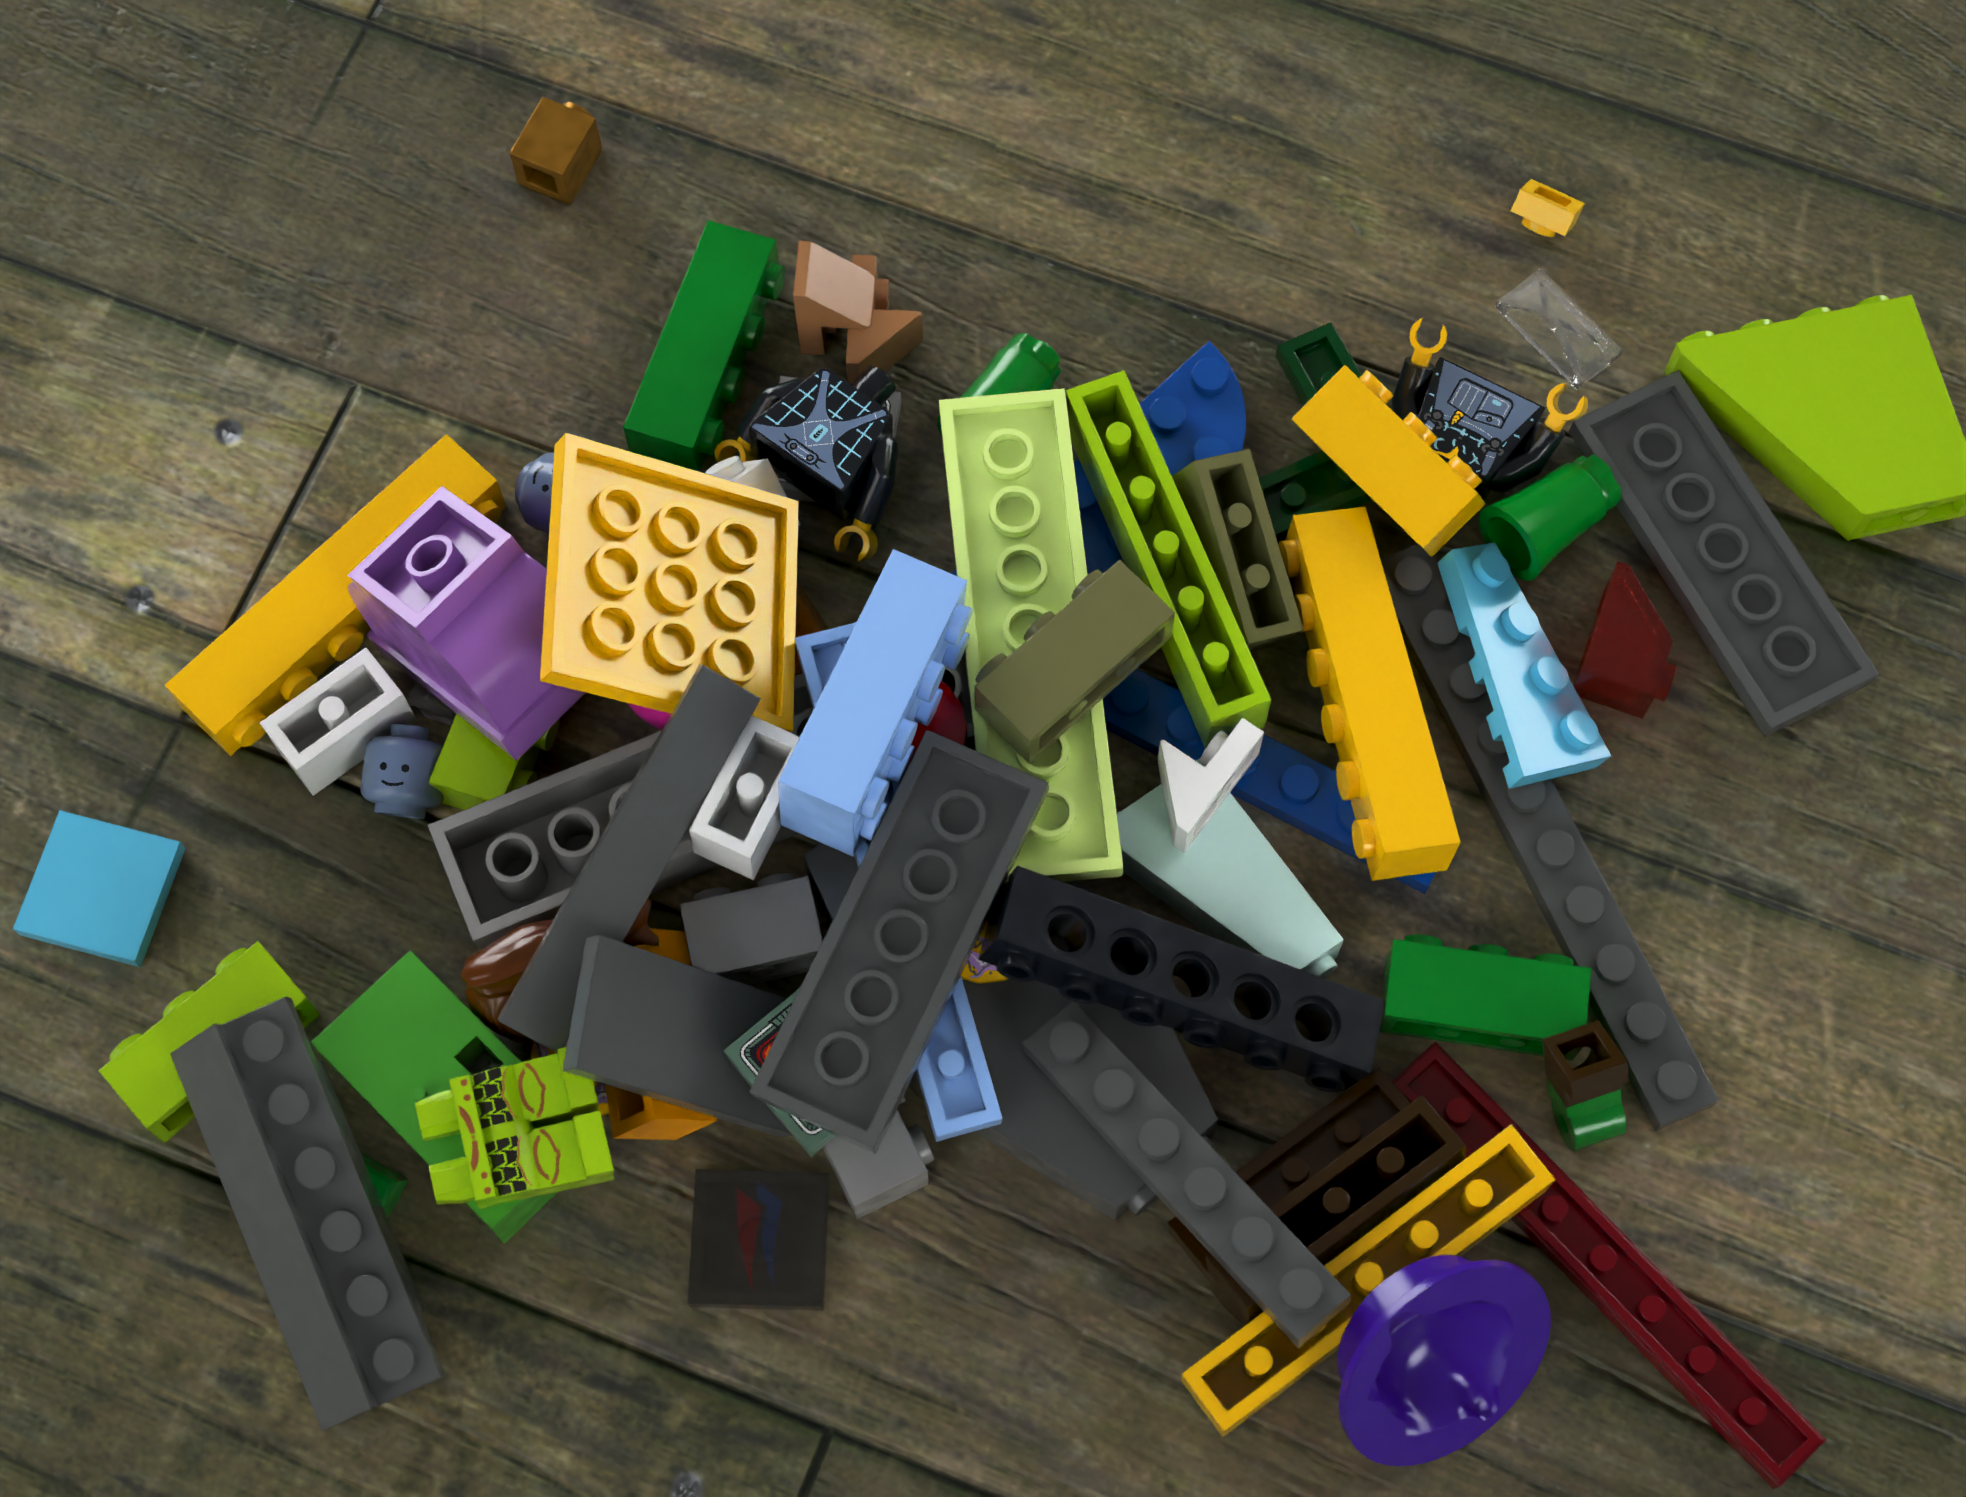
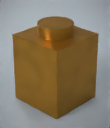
(556, 150)

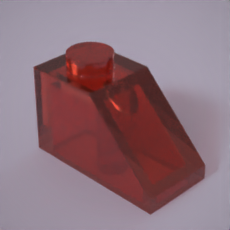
(1625, 649)

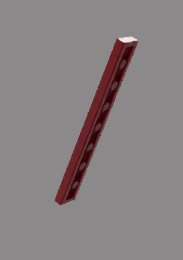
(1630, 1287)

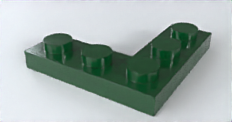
(1314, 481)

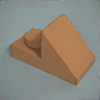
(829, 296)
(890, 333)

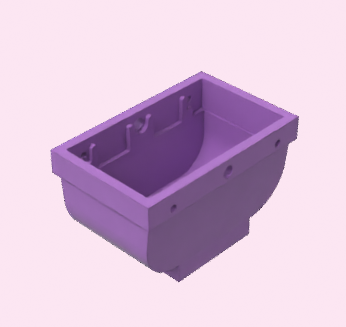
(464, 619)

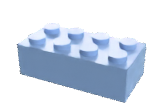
(873, 704)

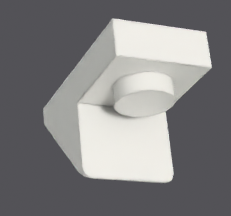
(1196, 791)

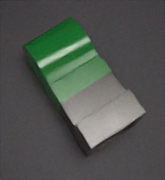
(1589, 1096)

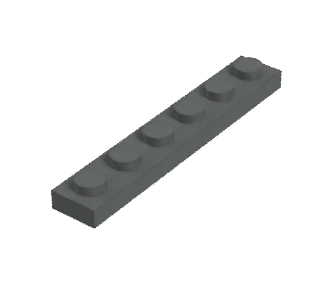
(1187, 1174)

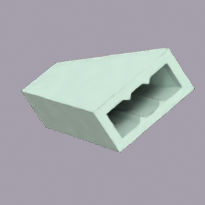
(1228, 884)

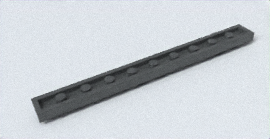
(1551, 856)

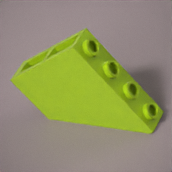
(1839, 411)

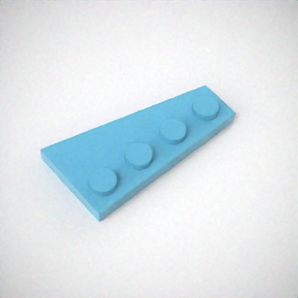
(1527, 685)

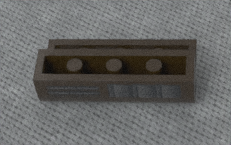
(1339, 1176)

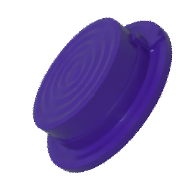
(1439, 1356)

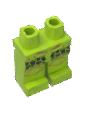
(501, 1146)

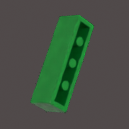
(704, 347)

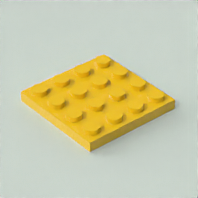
(666, 576)

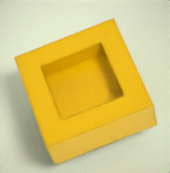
(1546, 209)

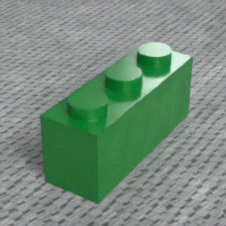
(1481, 995)

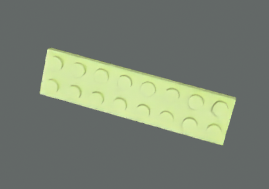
(1024, 557)

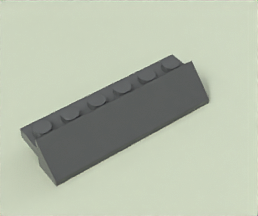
(308, 1212)

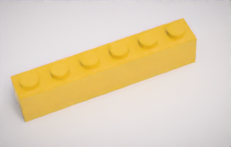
(310, 615)
(1368, 696)
(1440, 1220)

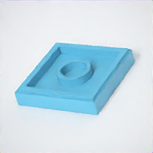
(99, 888)

